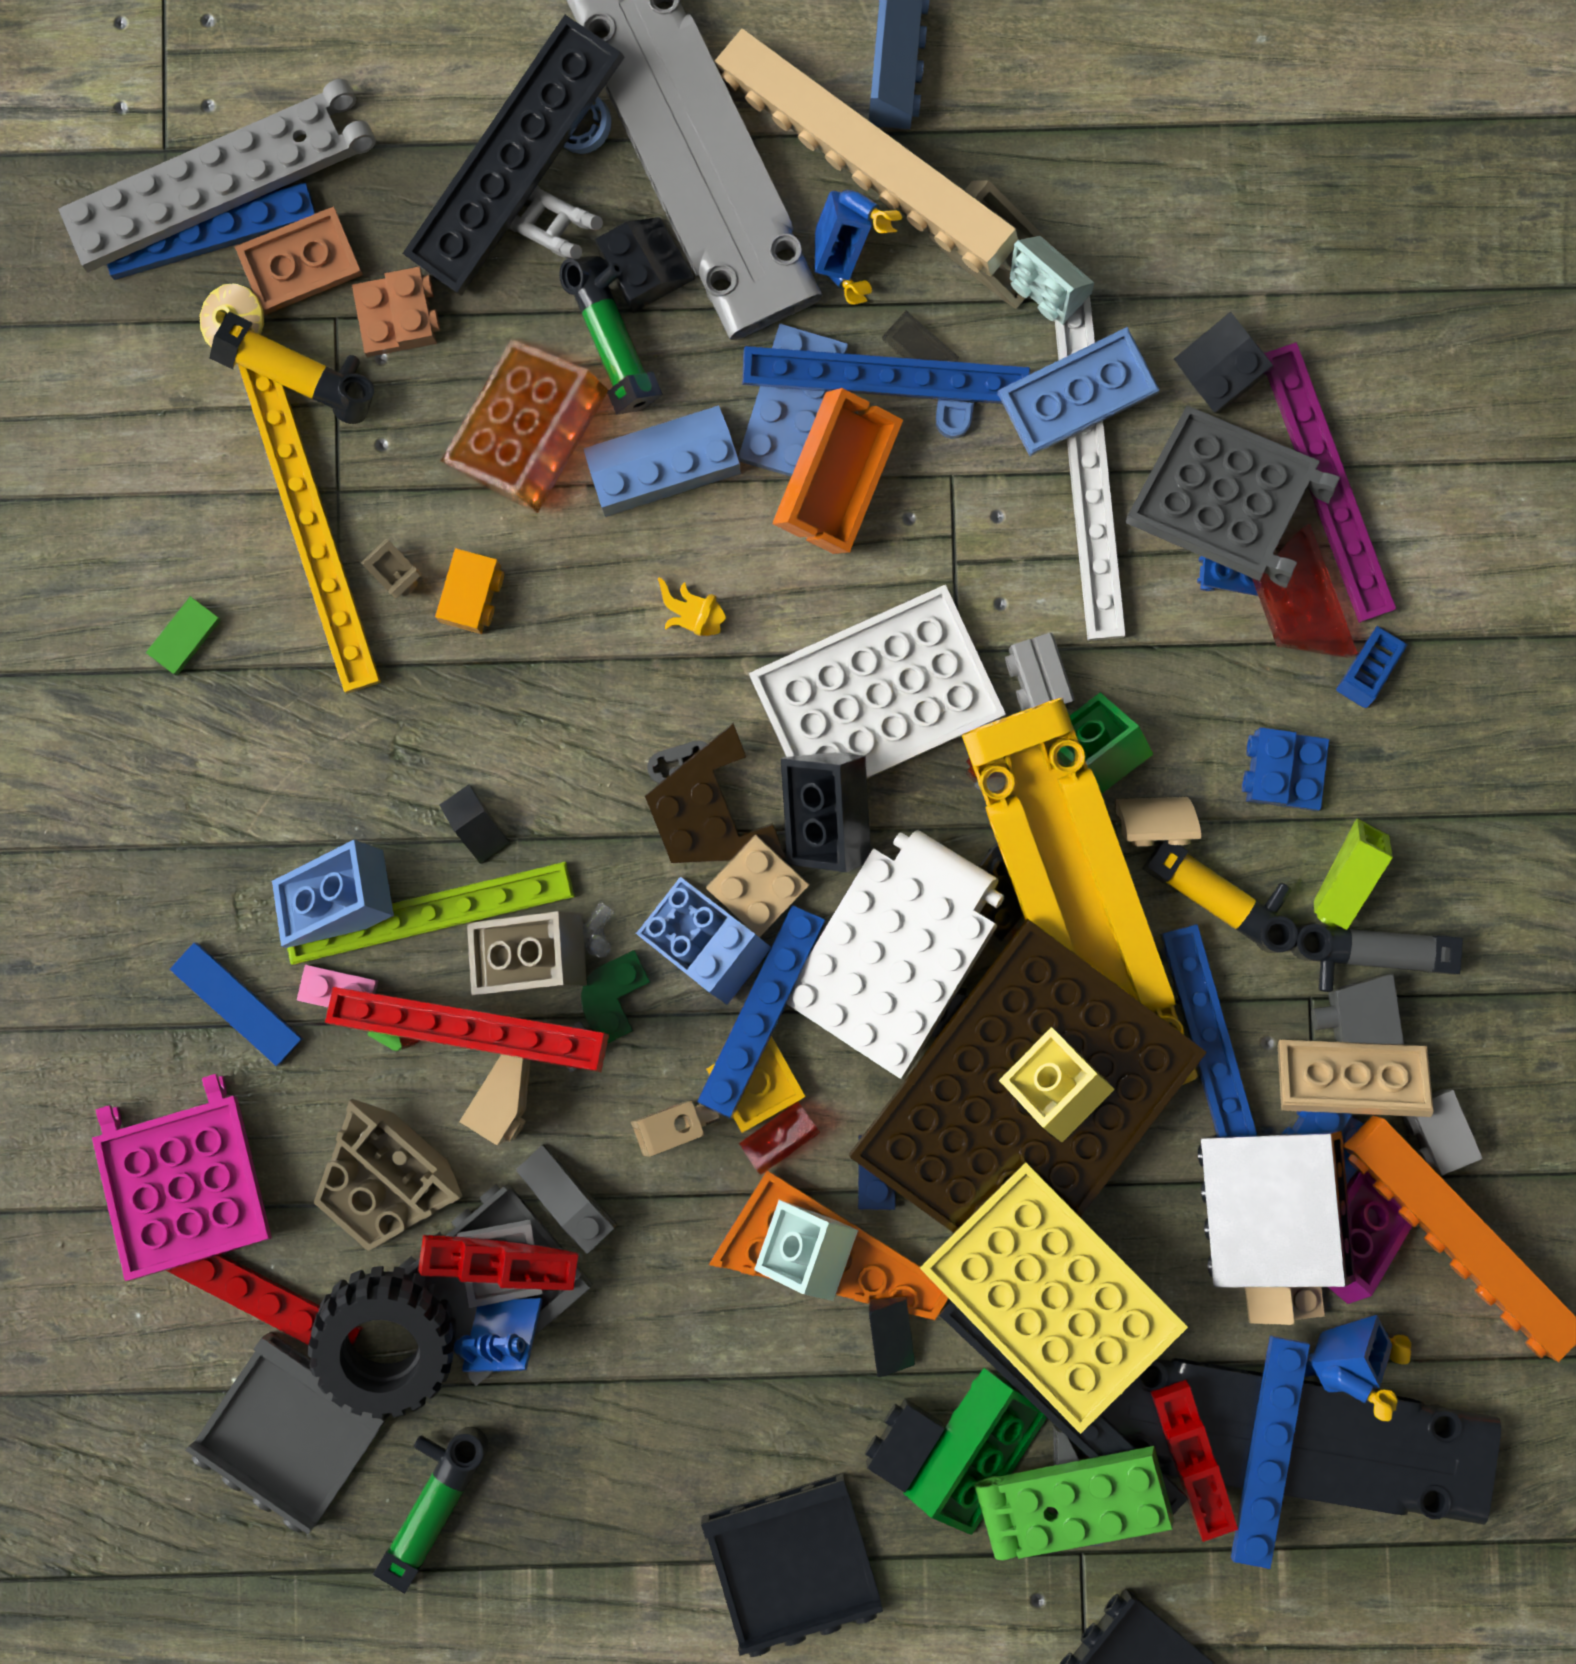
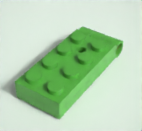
(1094, 1499)

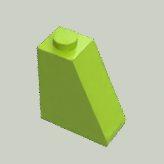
(1353, 875)

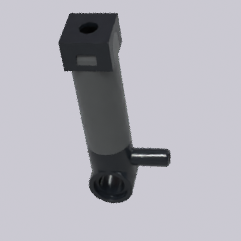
(1378, 949)

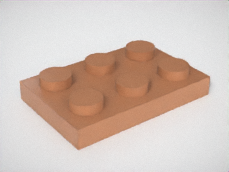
(299, 260)

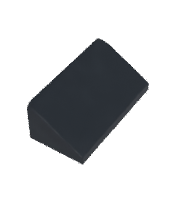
(891, 1335)

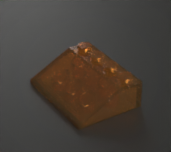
(525, 424)

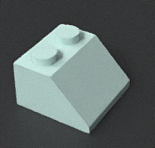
(806, 1250)

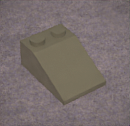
(994, 200)
(527, 953)

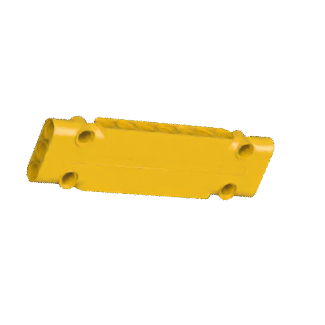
(1066, 851)

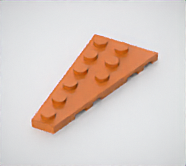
(870, 1271)

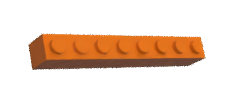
(1464, 1237)

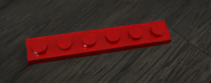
(255, 1295)

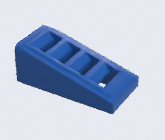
(1359, 686)

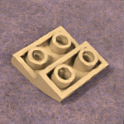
(1158, 819)

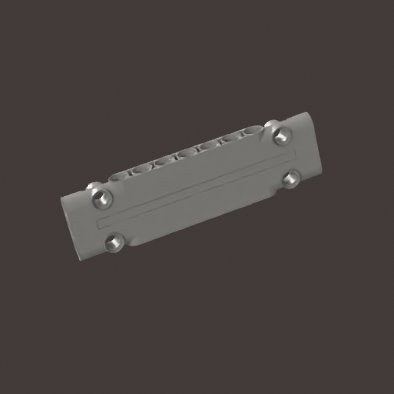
(702, 163)

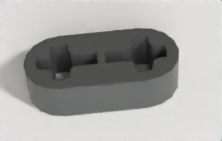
(672, 755)

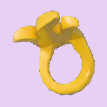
(696, 614)

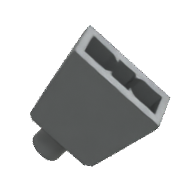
(1362, 1012)

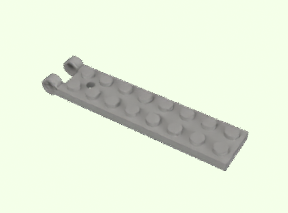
(214, 178)

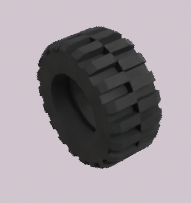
(375, 1385)

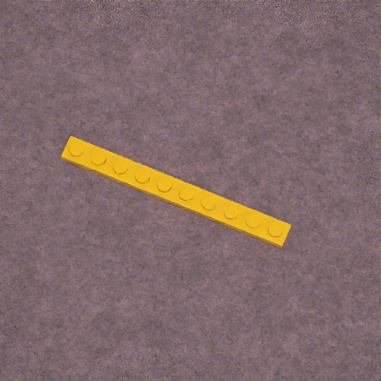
(311, 531)

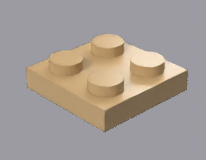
(757, 885)

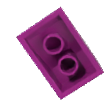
(1376, 1236)

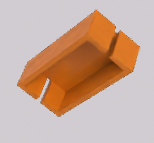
(837, 471)

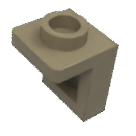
(392, 569)

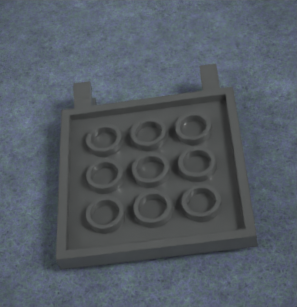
(1227, 495)

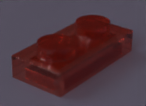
(779, 1138)

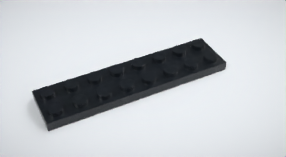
(513, 154)

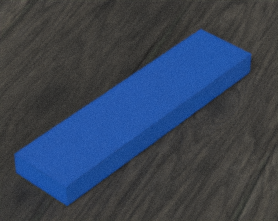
(236, 1004)

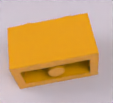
(469, 591)

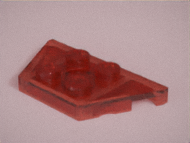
(1307, 611)

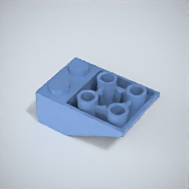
(703, 941)

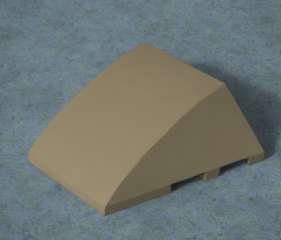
(382, 1177)

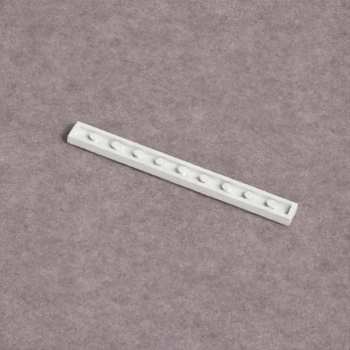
(1092, 502)

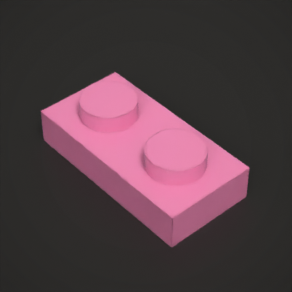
(318, 984)

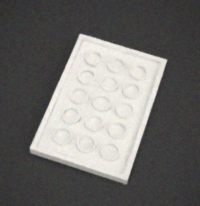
(881, 687)

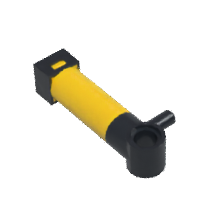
(342, 391)
(1222, 898)

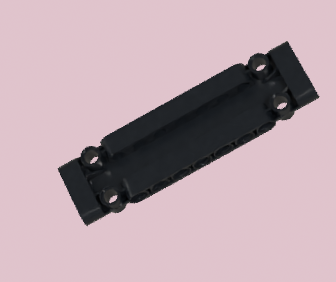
(1337, 1446)

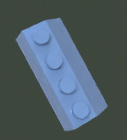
(897, 63)
(662, 461)

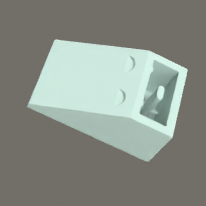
(1048, 279)

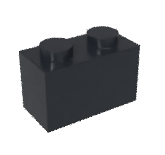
(903, 1444)

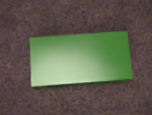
(183, 636)

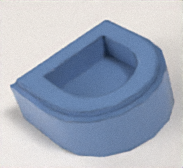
(953, 417)

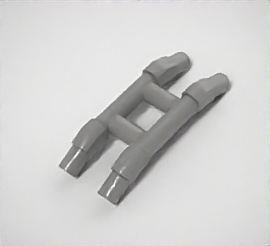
(551, 238)

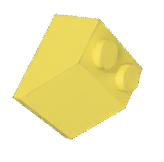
(1056, 1085)

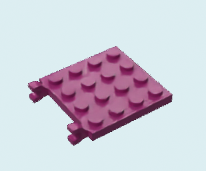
(180, 1184)

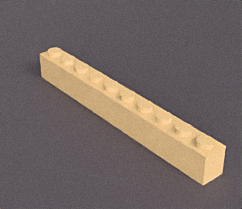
(867, 153)

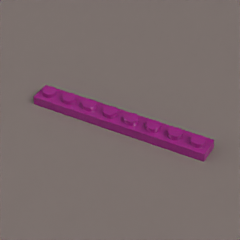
(1341, 516)

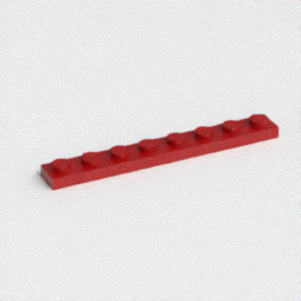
(467, 1029)

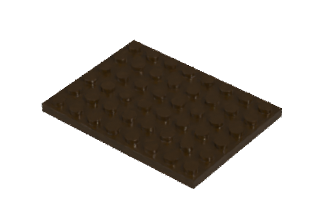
(960, 1132)

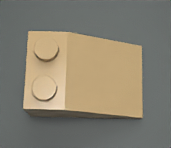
(500, 1101)

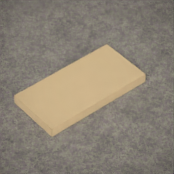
(1355, 1078)

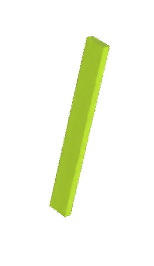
(448, 910)

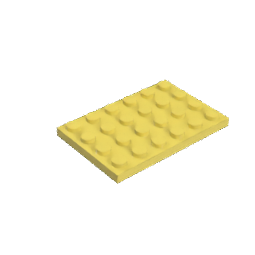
(1053, 1297)

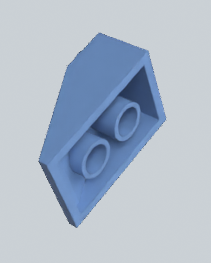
(333, 895)

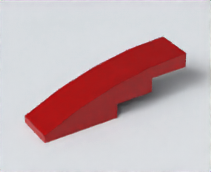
(498, 1262)
(1194, 1460)

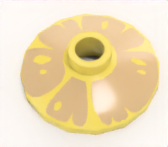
(232, 299)

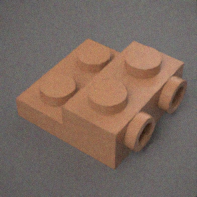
(396, 312)

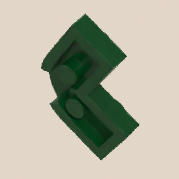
(604, 988)

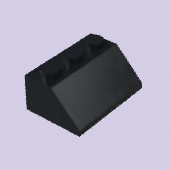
(826, 811)

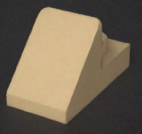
(1283, 1304)

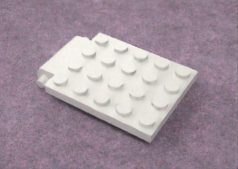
(898, 950)

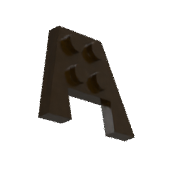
(694, 812)

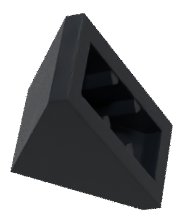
(474, 824)

